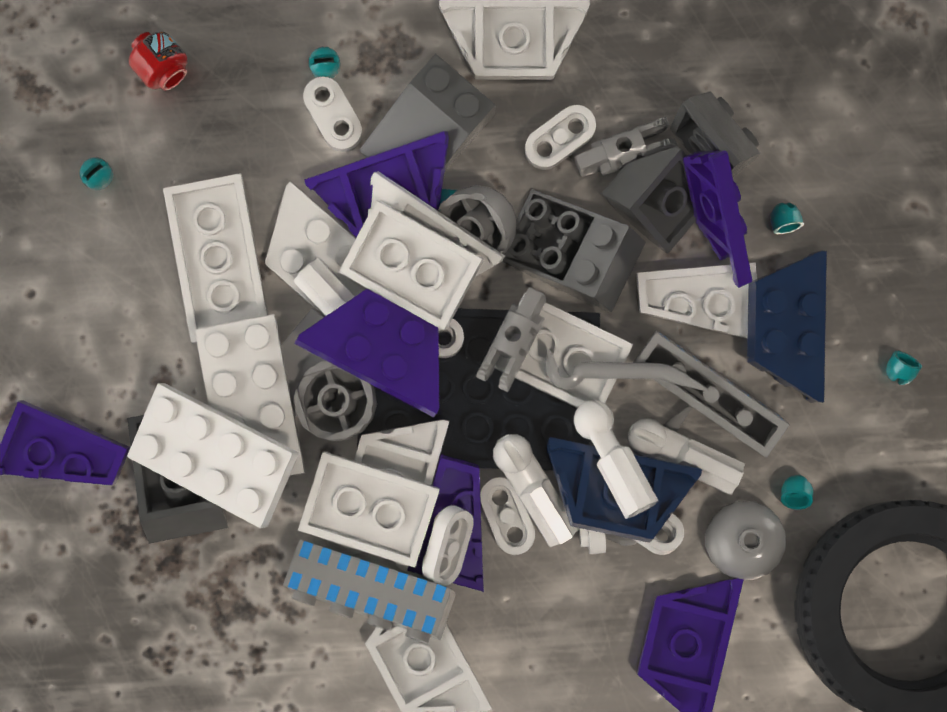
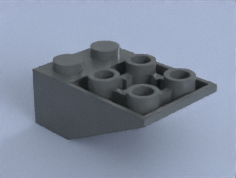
(574, 249)

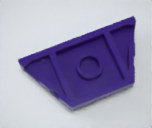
(414, 166)
(717, 210)
(381, 347)
(689, 643)

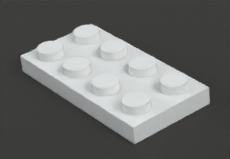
(215, 252)
(249, 378)
(212, 455)

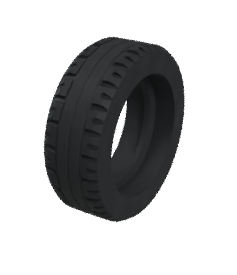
(820, 598)

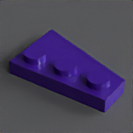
(55, 448)
(459, 487)

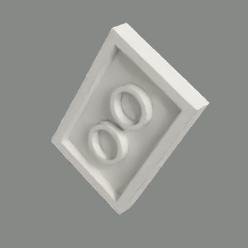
(411, 265)
(570, 343)
(368, 509)

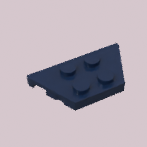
(790, 325)
(592, 504)

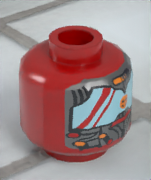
(158, 60)

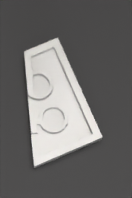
(697, 298)

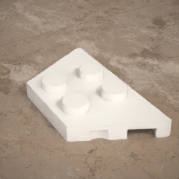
(514, 35)
(408, 204)
(302, 236)
(405, 451)
(424, 674)

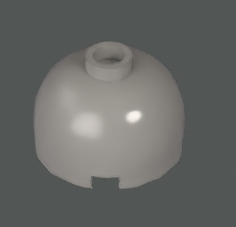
(483, 214)
(338, 407)
(745, 540)

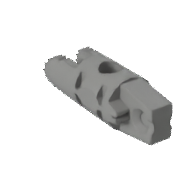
(606, 153)
(519, 320)

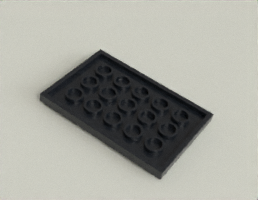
(479, 408)

